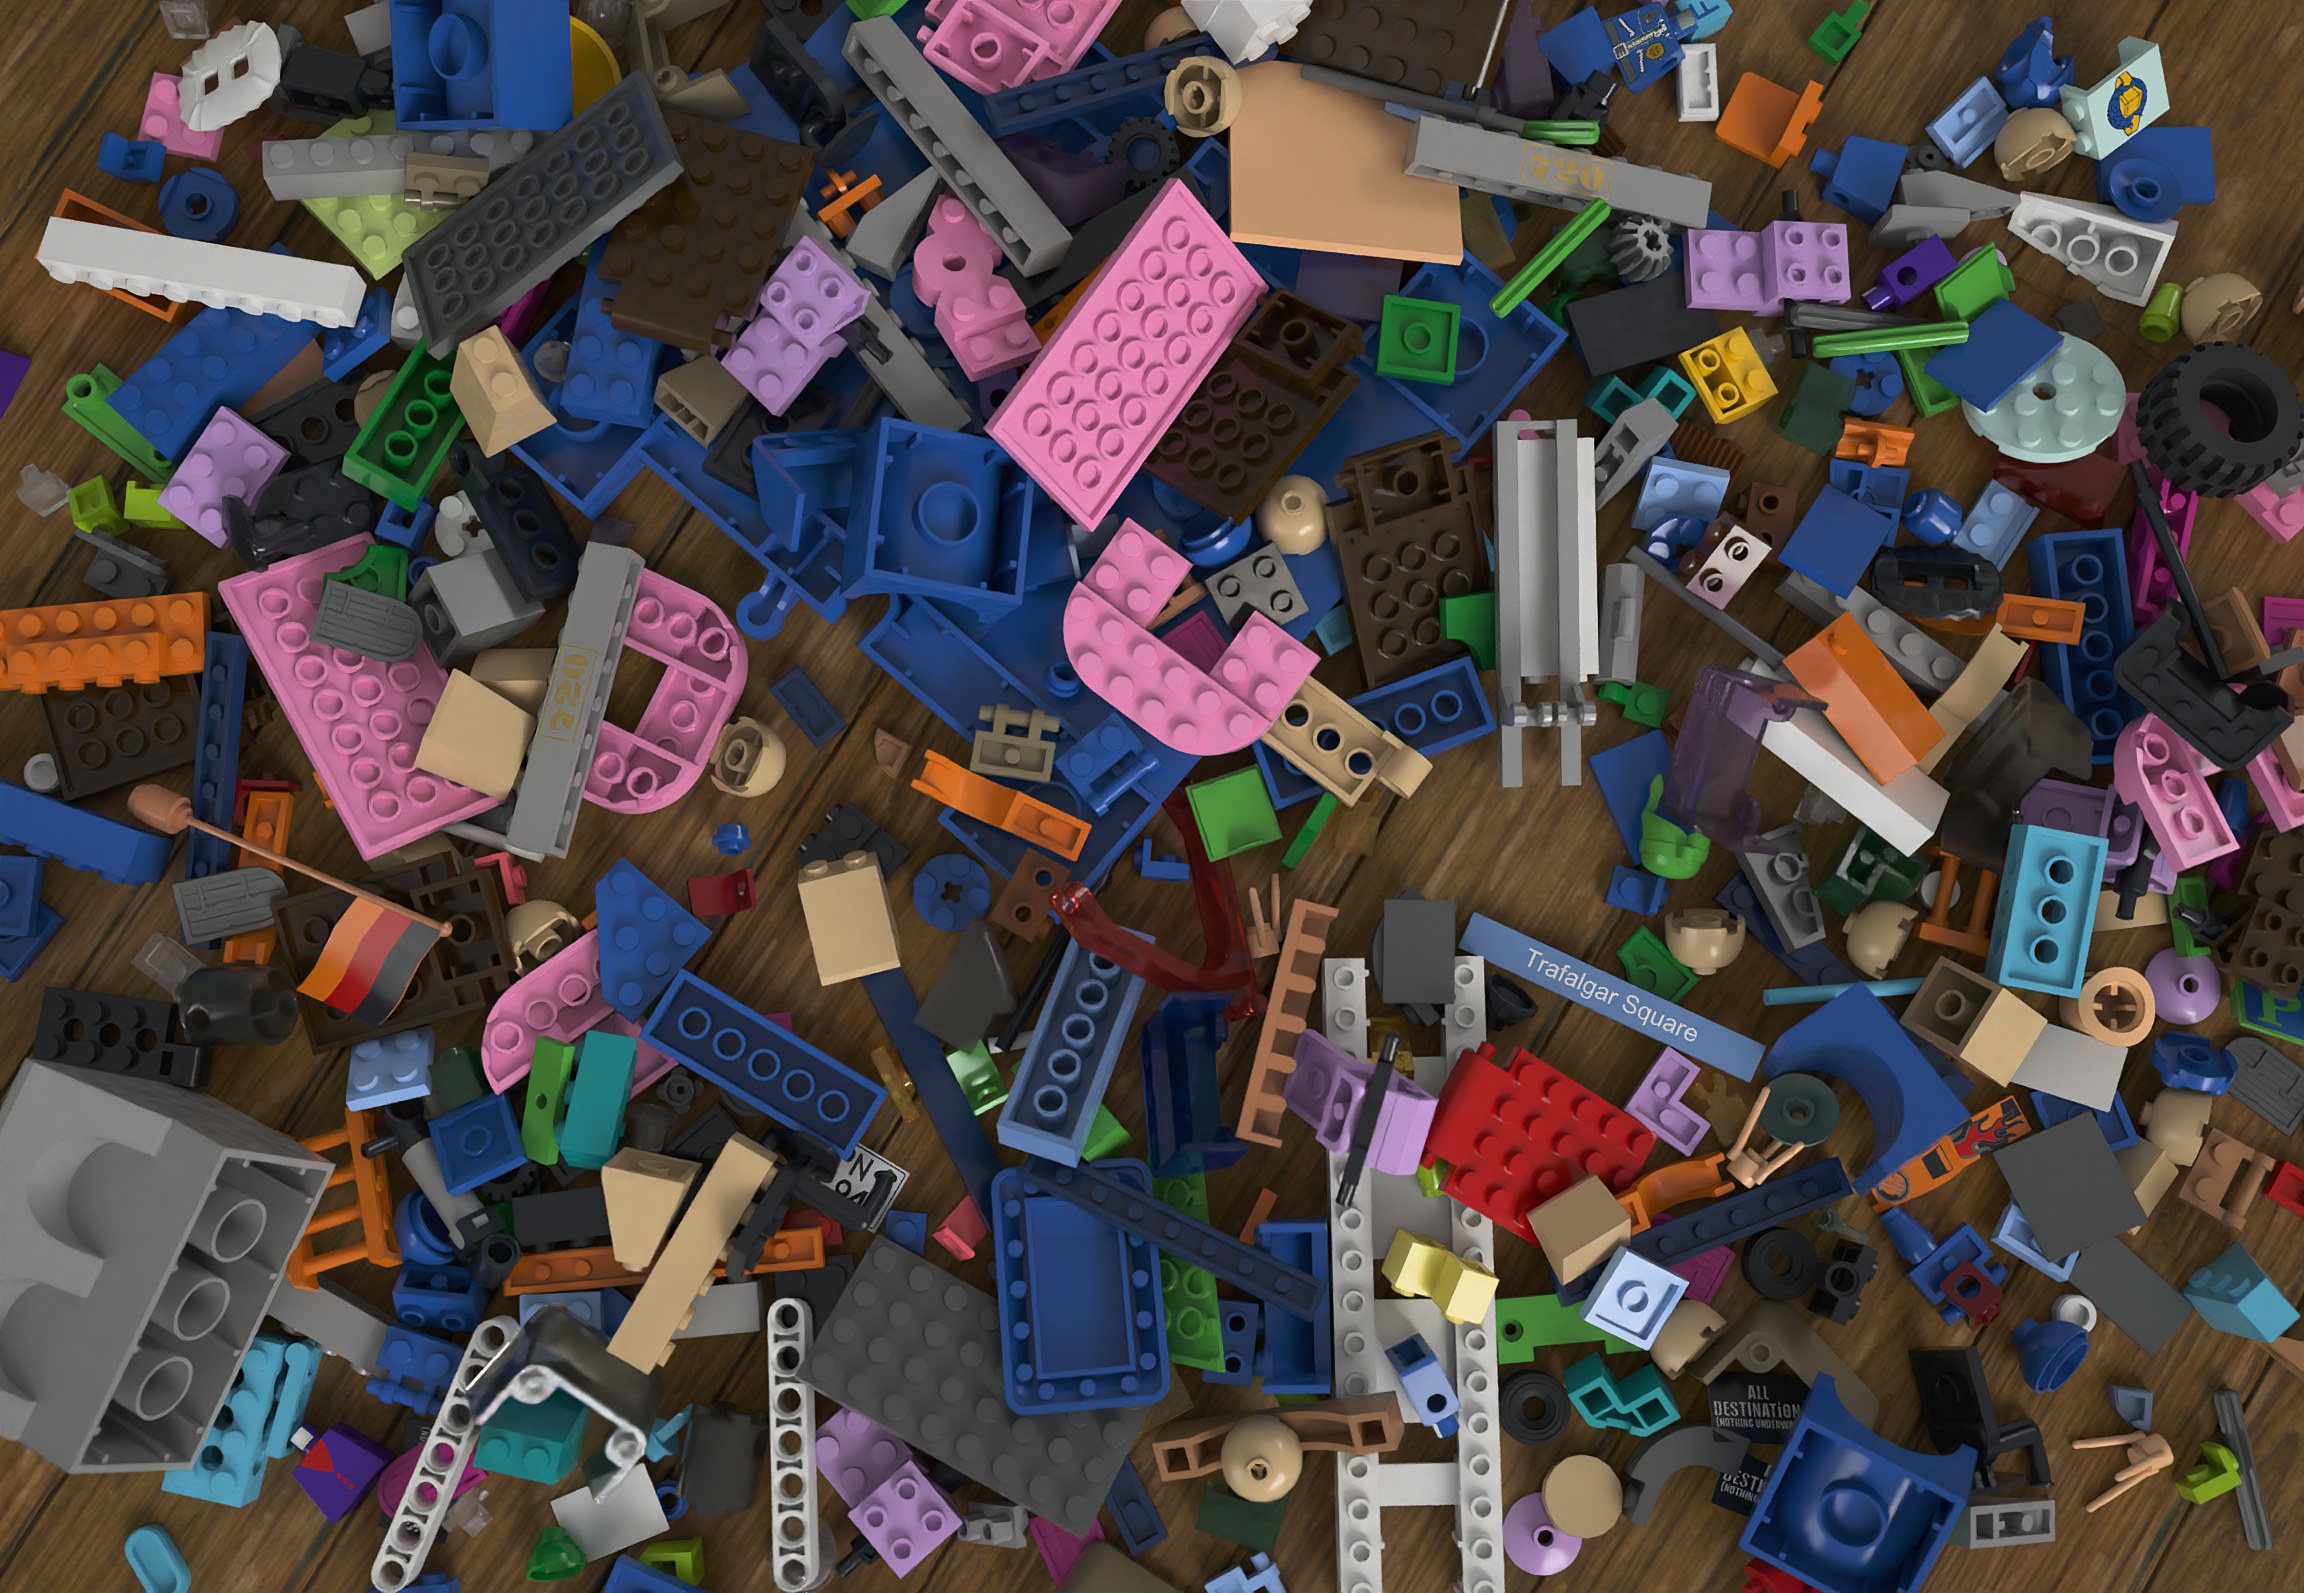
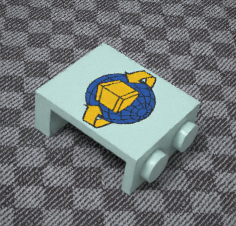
(2119, 102)

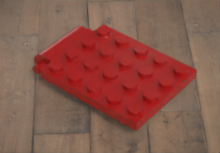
(1526, 1137)

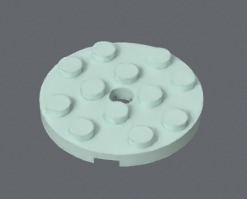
(2082, 412)

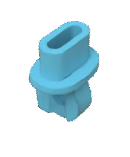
(664, 1437)

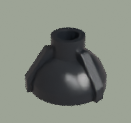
(1506, 1003)

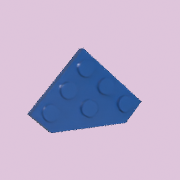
(641, 939)

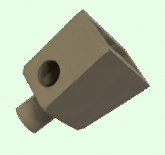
(701, 398)

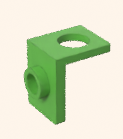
(977, 1077)

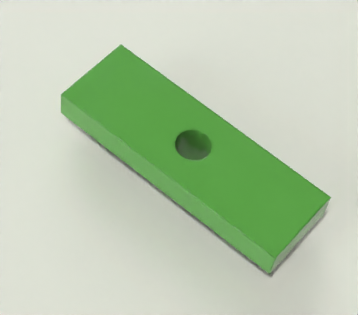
(546, 1098)

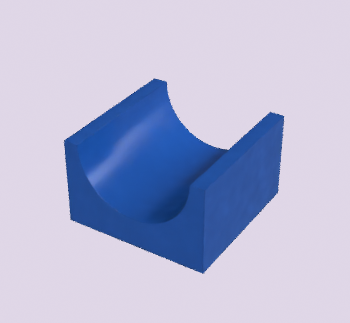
(481, 65)
(937, 518)
(1872, 1054)
(1853, 1506)

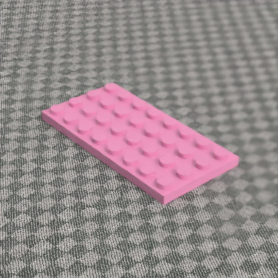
(1128, 356)
(350, 712)

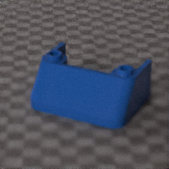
(803, 474)
(1296, 1351)

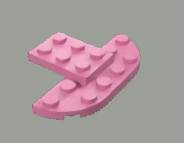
(563, 1003)

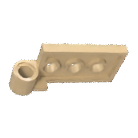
(1390, 759)

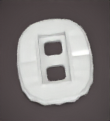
(233, 96)

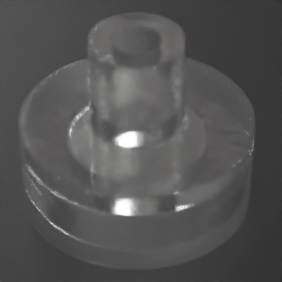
(552, 360)

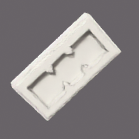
(1697, 84)

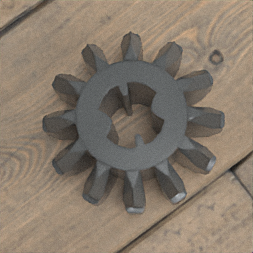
(1640, 248)

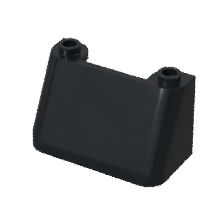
(2183, 694)

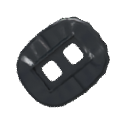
(1981, 577)

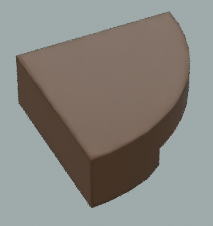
(891, 753)

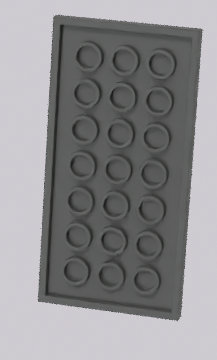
(540, 214)
(928, 1367)

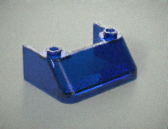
(1183, 1086)

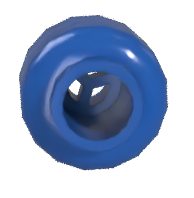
(1932, 516)

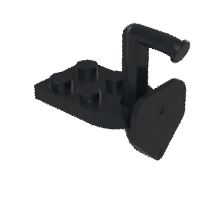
(812, 98)
(314, 508)
(806, 1160)
(1962, 1411)

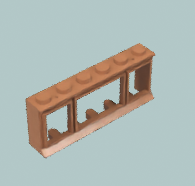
(1284, 1021)

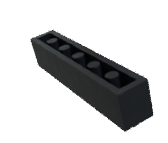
(1090, 247)
(574, 1216)

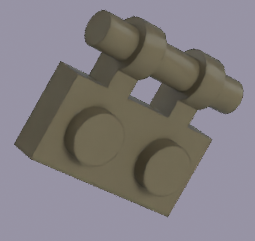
(443, 174)
(1013, 755)

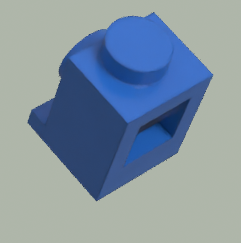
(393, 526)

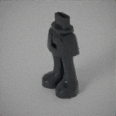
(1586, 103)

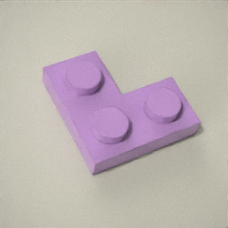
(1658, 1105)

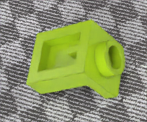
(95, 506)
(2210, 1480)

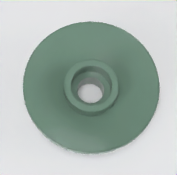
(1803, 1095)

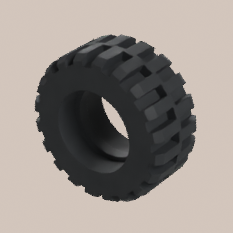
(2248, 391)

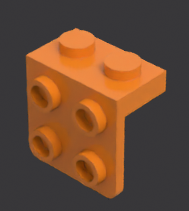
(1768, 118)

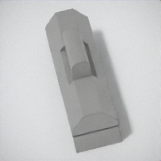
(1619, 623)

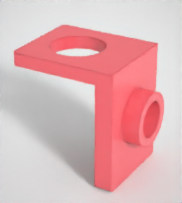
(512, 873)
(961, 1230)

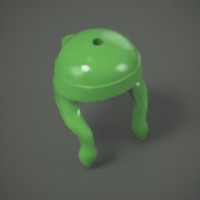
(1666, 846)

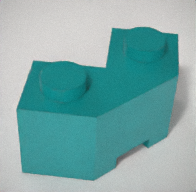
(1612, 396)
(1635, 1403)

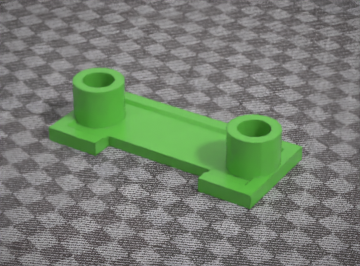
(110, 427)
(1543, 1322)

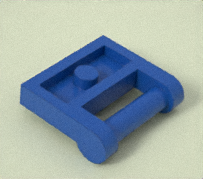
(1099, 753)

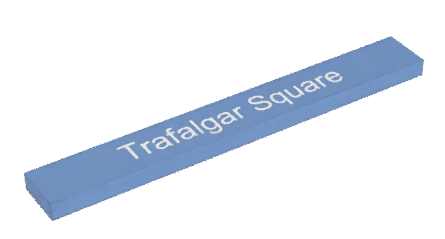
(1612, 997)

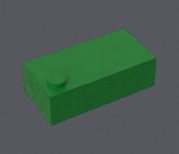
(409, 431)

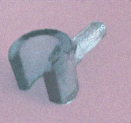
(1840, 1226)

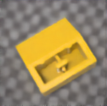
(1728, 376)

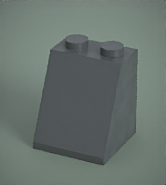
(470, 606)

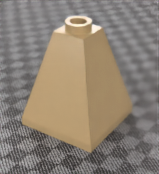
(644, 1201)

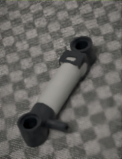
(473, 1228)

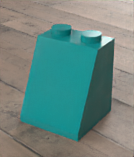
(534, 1439)

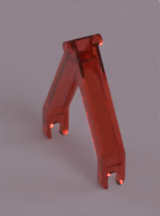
(1228, 956)

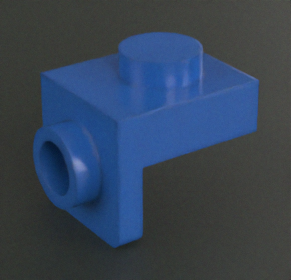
(131, 159)

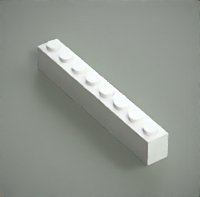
(202, 272)

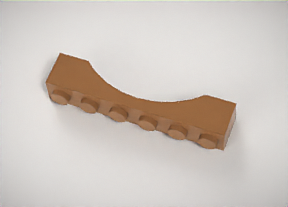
(1343, 1424)

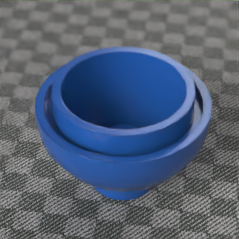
(1213, 541)
(421, 1231)
(2049, 1352)

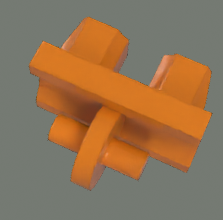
(836, 213)
(1874, 442)

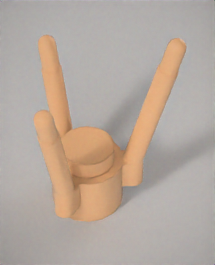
(1261, 937)
(1751, 1166)
(2146, 1456)

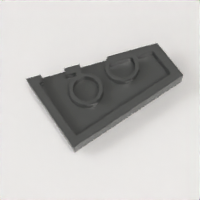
(1785, 889)

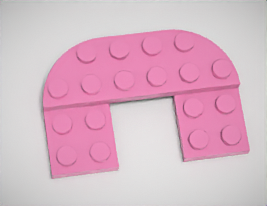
(1154, 683)
(688, 708)
(2170, 787)

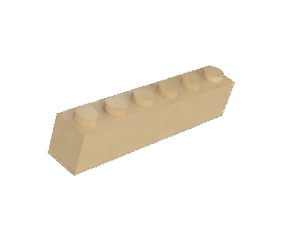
(692, 1253)

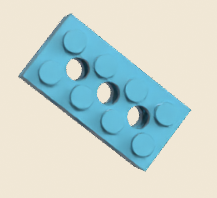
(2071, 915)
(253, 1402)

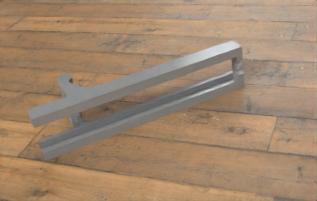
(1572, 708)

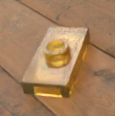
(1484, 233)
(1376, 1036)
(897, 1084)

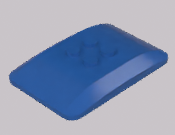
(1076, 1301)

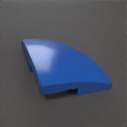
(1876, 488)
(1047, 550)

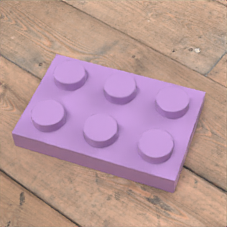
(224, 461)

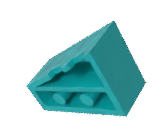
(597, 1099)

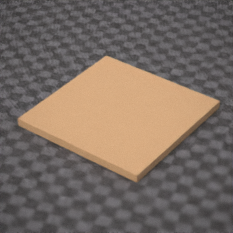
(1328, 174)

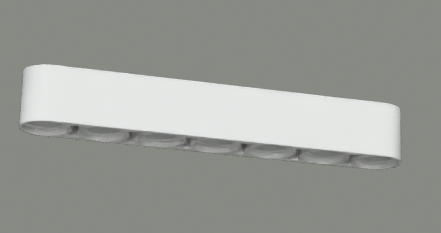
(785, 1462)
(434, 1469)

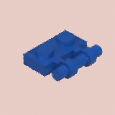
(1952, 1250)
(419, 1357)

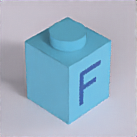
(1709, 15)

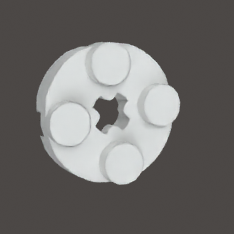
(451, 527)

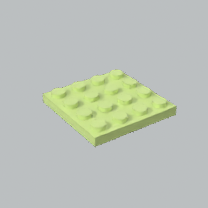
(374, 226)

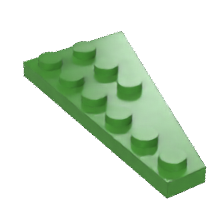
(1188, 1291)

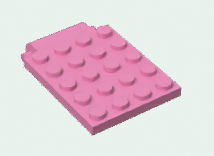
(1011, 41)

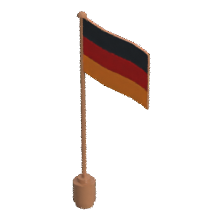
(371, 946)

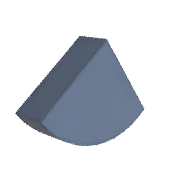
(2132, 1405)

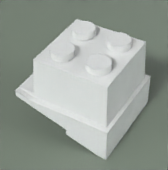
(1247, 26)

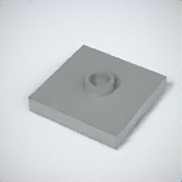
(1913, 224)

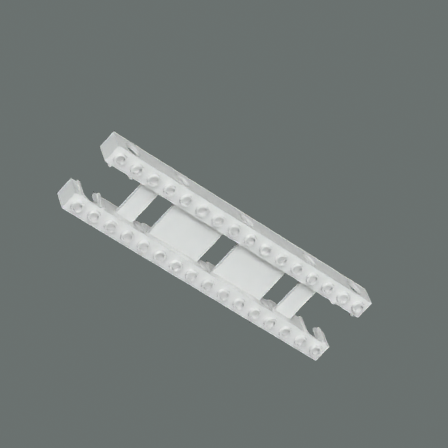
(1369, 1326)

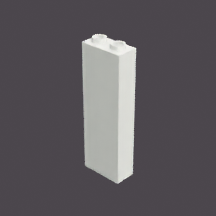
(1539, 559)
(1899, 811)

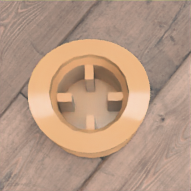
(2112, 1007)

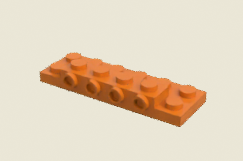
(103, 642)

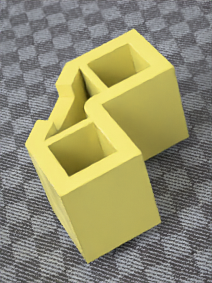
(1425, 1267)

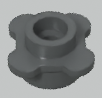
(669, 1092)

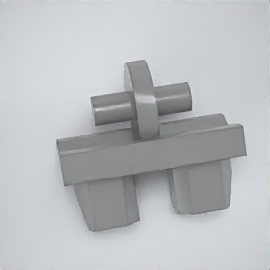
(994, 1524)

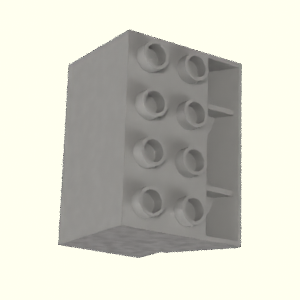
(135, 1261)

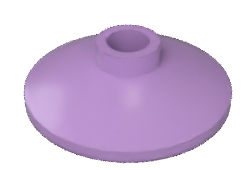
(2166, 978)
(1520, 1538)

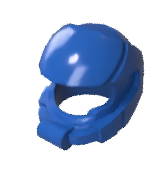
(2029, 74)

